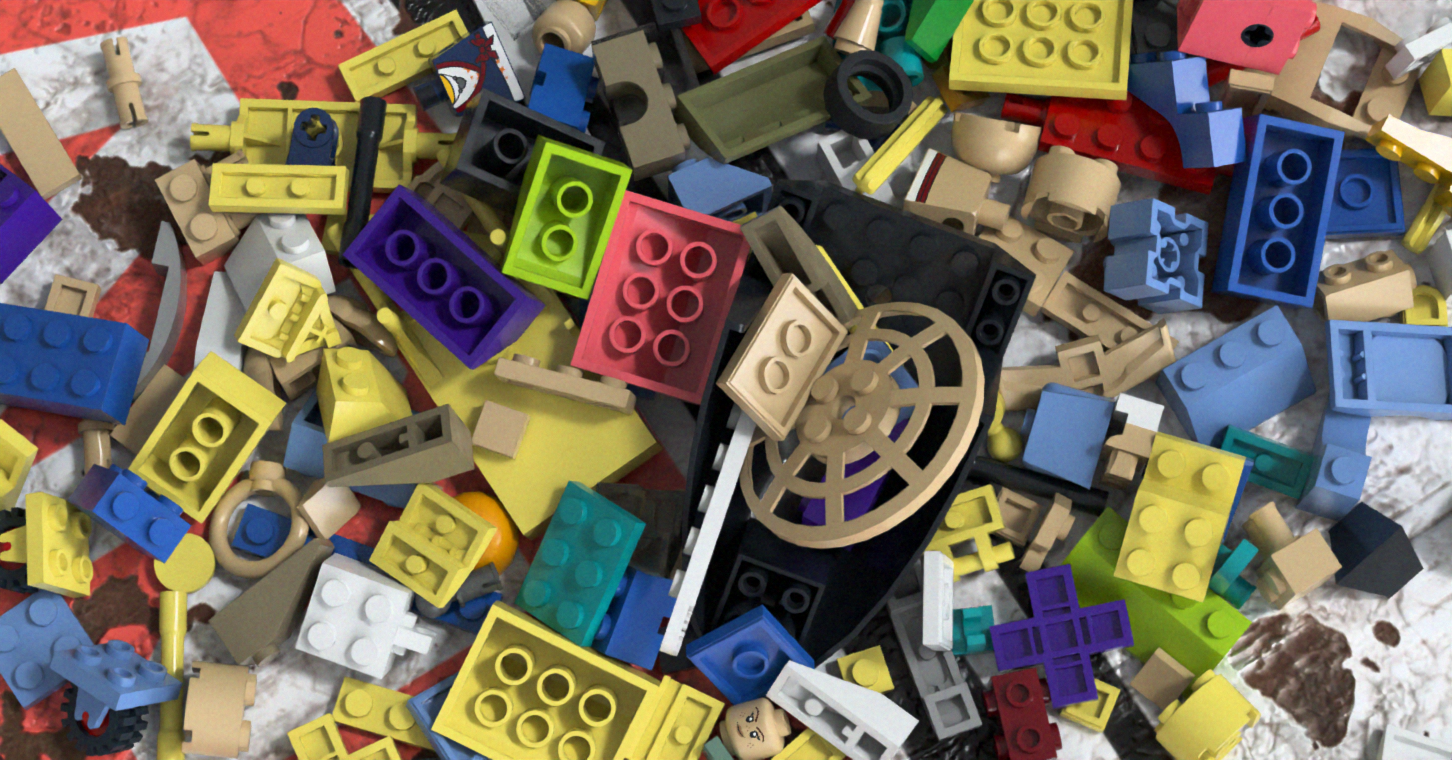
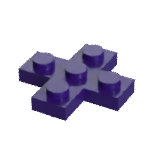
(1061, 636)

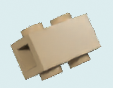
(1365, 288)

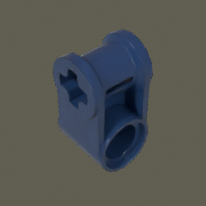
(303, 147)

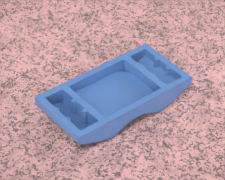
(1389, 369)

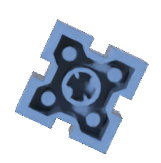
(1155, 256)

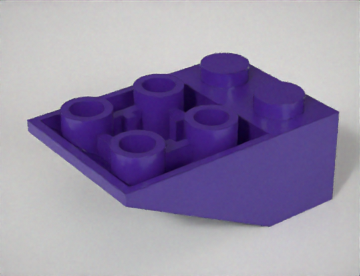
(23, 221)

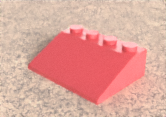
(662, 297)

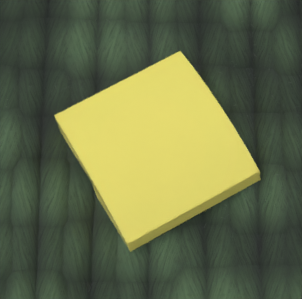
(433, 544)

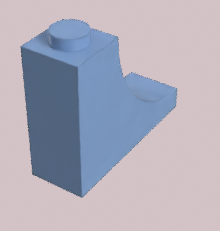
(1338, 465)

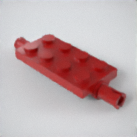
(1113, 130)

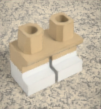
(1131, 447)

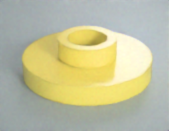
(188, 566)

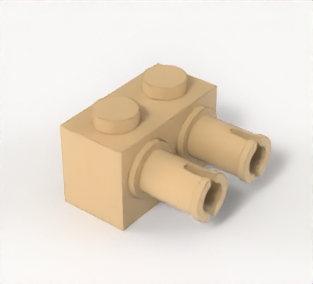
(187, 196)
(1290, 562)

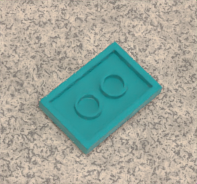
(580, 563)

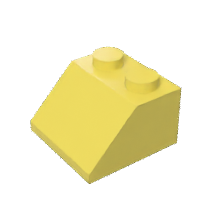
(357, 393)

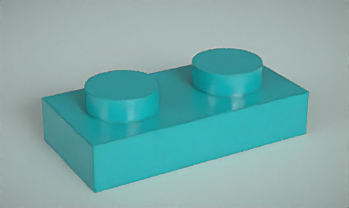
(1275, 463)

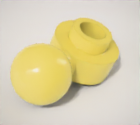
(1003, 442)

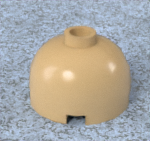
(993, 144)

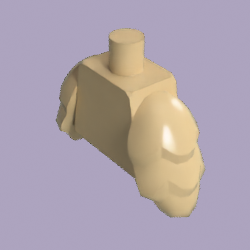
(354, 326)

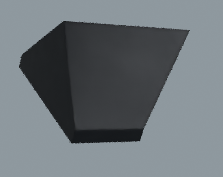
(1372, 552)

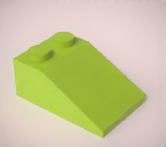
(564, 217)

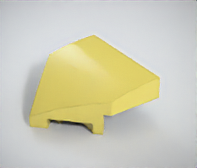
(288, 314)

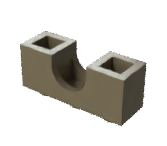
(630, 69)

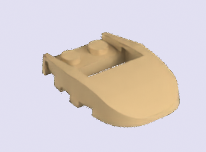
(1299, 76)

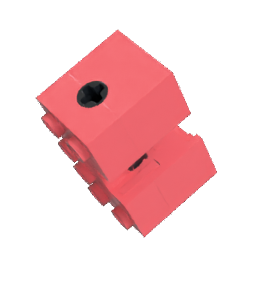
(1244, 31)

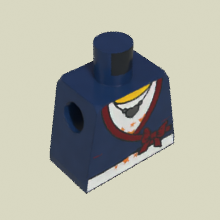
(467, 67)

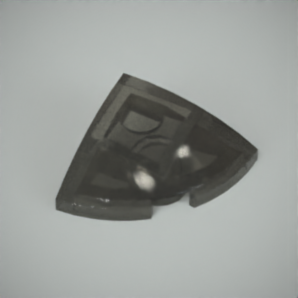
(662, 535)

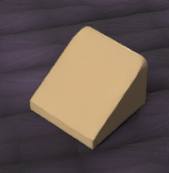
(327, 508)

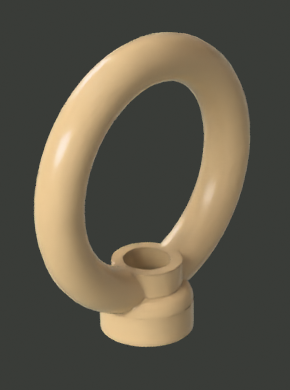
(264, 480)

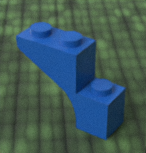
(1180, 92)

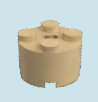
(1071, 195)
(217, 709)

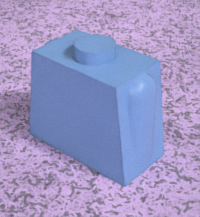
(1066, 433)

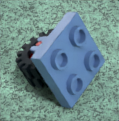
(108, 694)

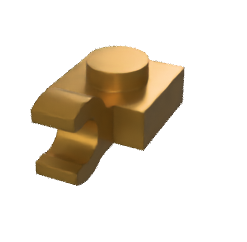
(955, 99)

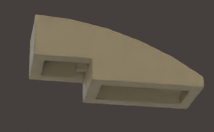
(786, 248)

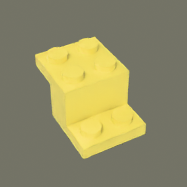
(1179, 516)

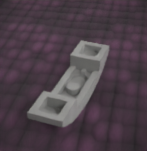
(168, 262)
(933, 672)

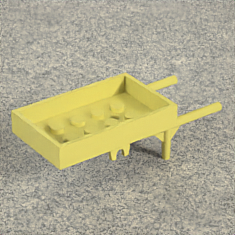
(563, 436)

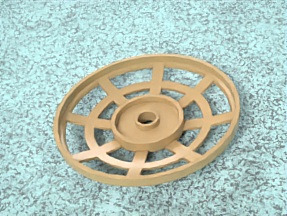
(867, 429)

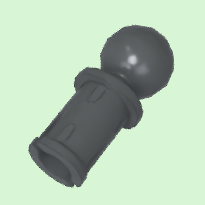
(478, 583)

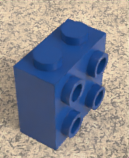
(135, 516)

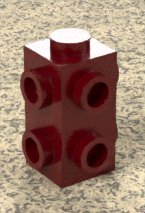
(1021, 716)

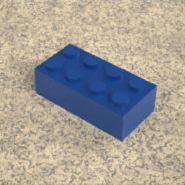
(1278, 212)
(69, 363)

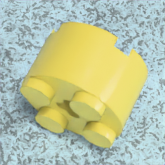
(1207, 721)

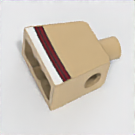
(954, 194)

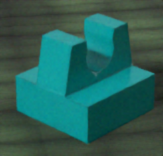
(972, 631)

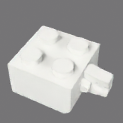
(361, 618)

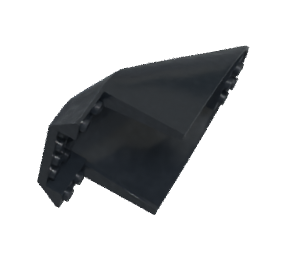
(834, 592)

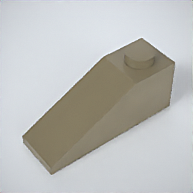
(402, 451)
(271, 608)

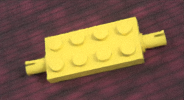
(267, 127)

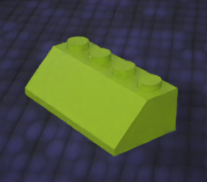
(1184, 628)

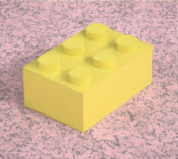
(206, 436)

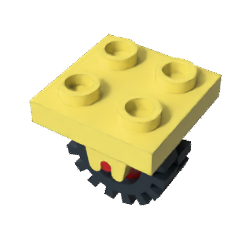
(45, 547)

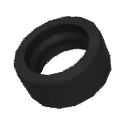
(886, 75)

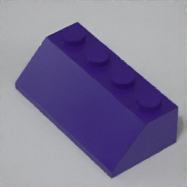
(442, 278)

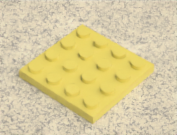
(1044, 48)

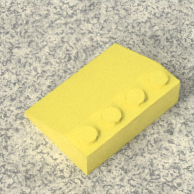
(542, 695)

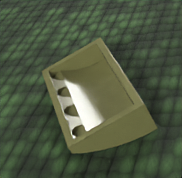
(763, 101)

